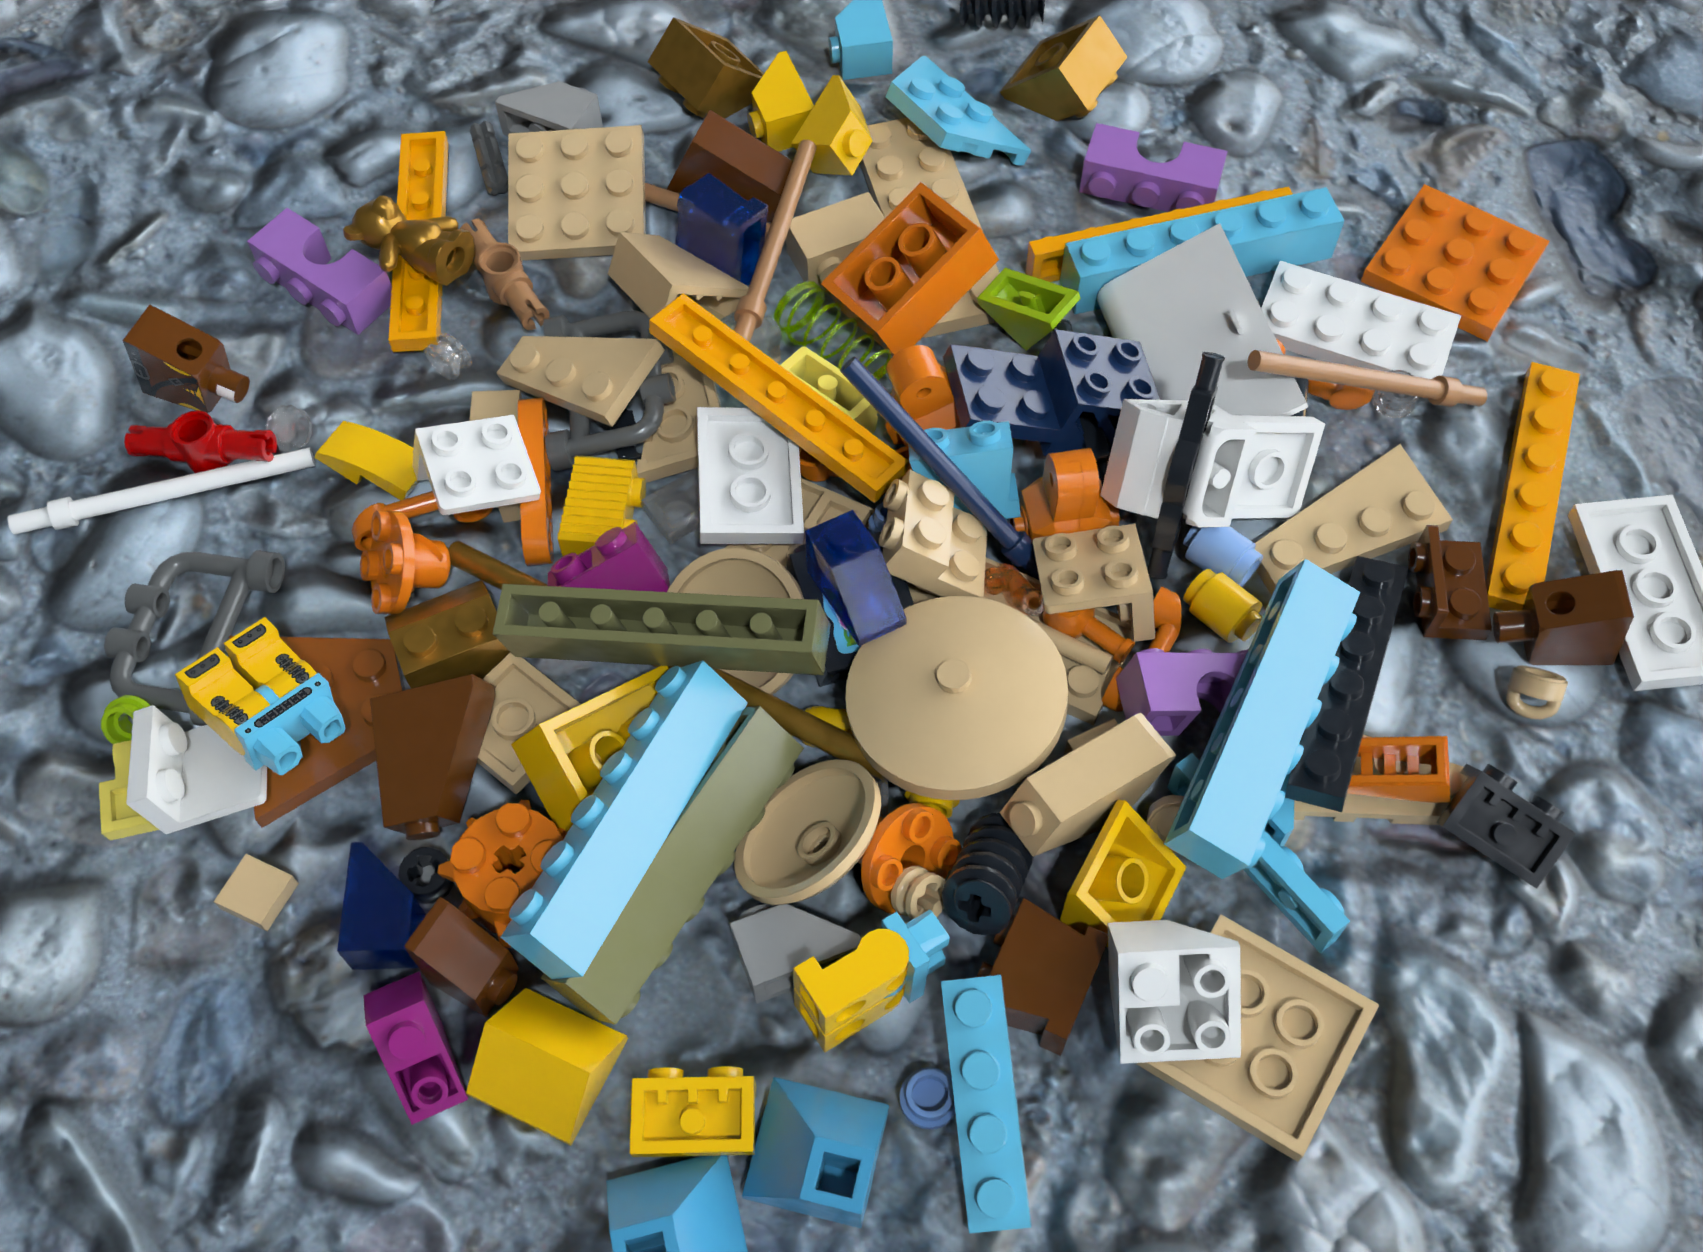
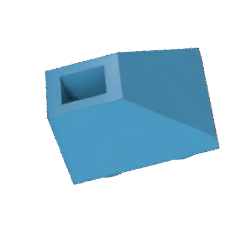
(816, 1152)
(676, 1209)

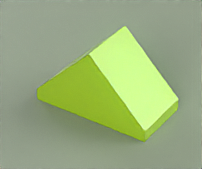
(1026, 305)

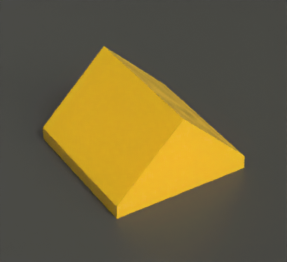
(1124, 875)
(543, 1064)

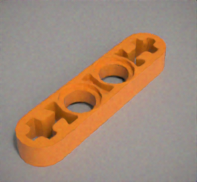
(536, 515)

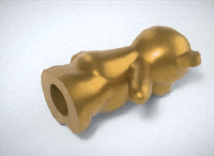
(428, 245)

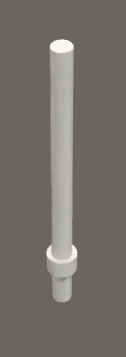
(66, 513)

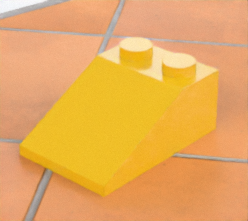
(570, 749)

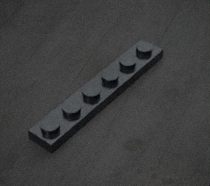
(1346, 699)

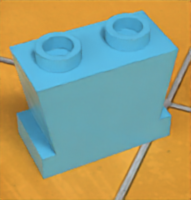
(984, 456)

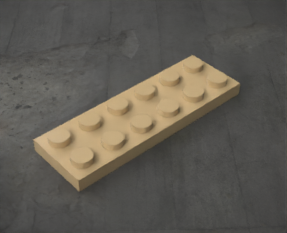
(892, 168)

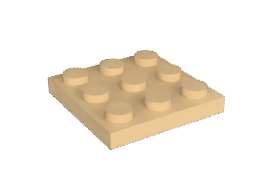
(575, 190)
(1294, 1046)

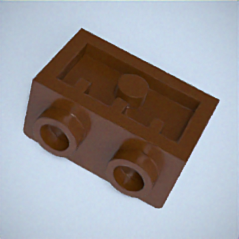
(1449, 587)

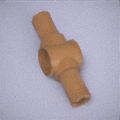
(505, 276)

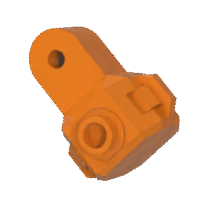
(921, 390)
(1065, 497)

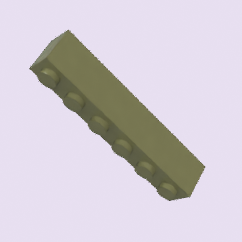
(663, 628)
(697, 850)

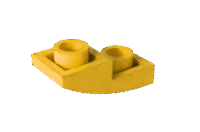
(367, 453)

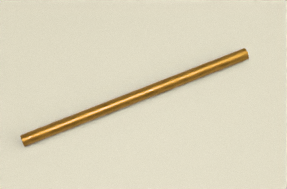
(790, 718)

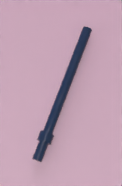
(1016, 545)

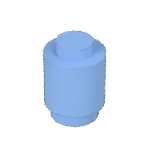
(1223, 551)

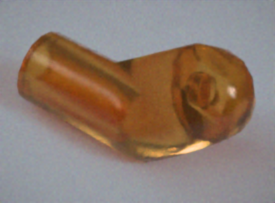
(1014, 588)

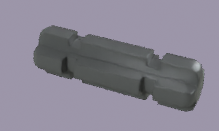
(489, 158)

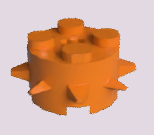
(488, 855)

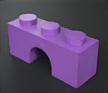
(1120, 173)
(296, 256)
(1169, 684)

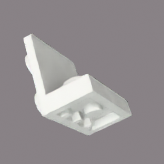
(475, 464)
(187, 775)

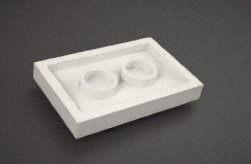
(747, 480)

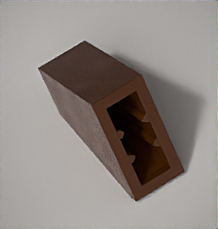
(735, 160)
(429, 751)

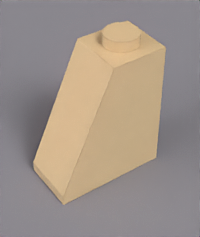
(658, 272)
(1083, 786)

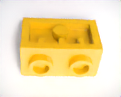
(693, 1113)

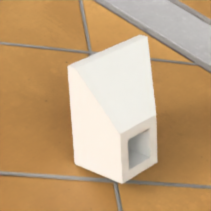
(1174, 992)

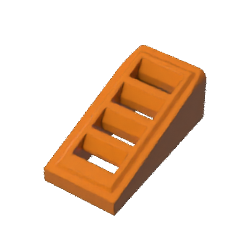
(1411, 787)

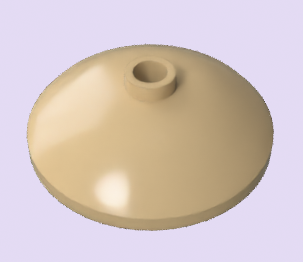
(741, 574)
(809, 833)

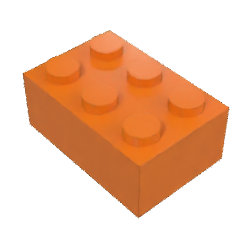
(910, 270)

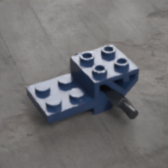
(1061, 397)

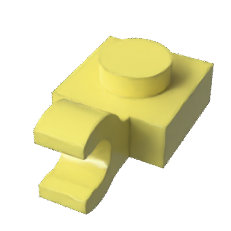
(116, 816)

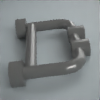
(655, 392)
(260, 572)

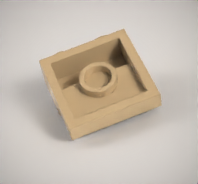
(931, 539)

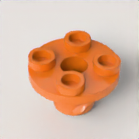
(401, 562)
(903, 839)

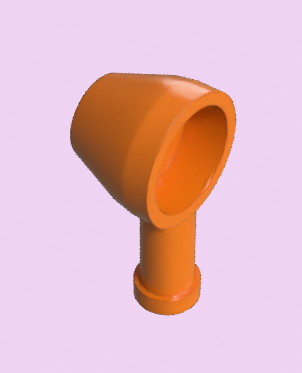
(1084, 623)

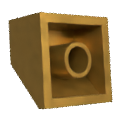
(704, 69)
(1067, 71)
(447, 636)

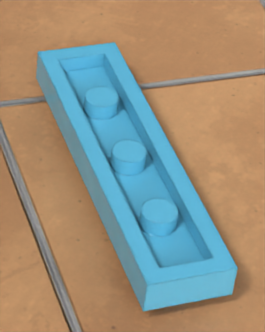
(1283, 879)
(985, 1105)

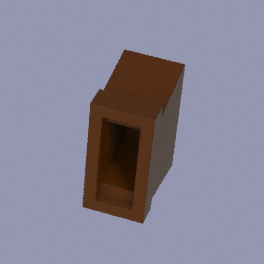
(1045, 972)

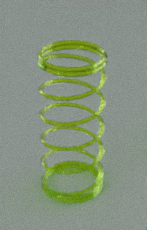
(812, 313)

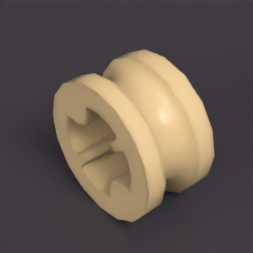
(917, 892)

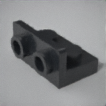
(1505, 826)

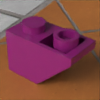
(617, 561)
(414, 1047)

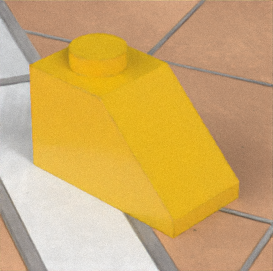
(779, 104)
(837, 131)

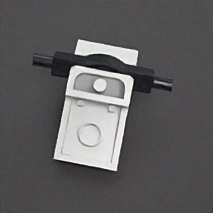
(1205, 463)

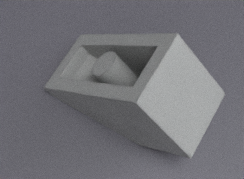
(548, 109)
(781, 938)

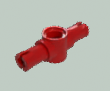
(200, 442)

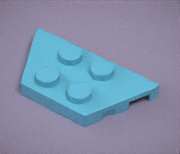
(950, 114)

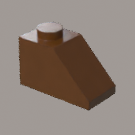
(462, 958)

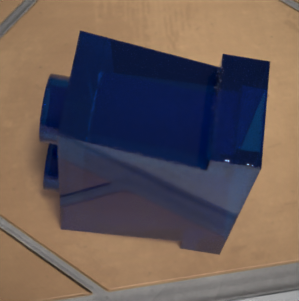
(721, 227)

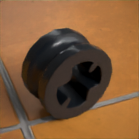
(412, 868)

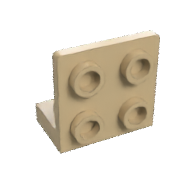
(1095, 572)

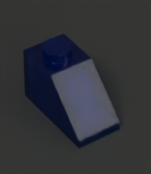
(854, 577)
(376, 915)

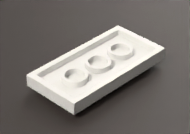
(1356, 323)
(1662, 581)

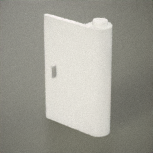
(1196, 304)

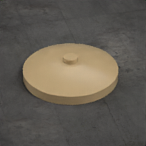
(958, 698)

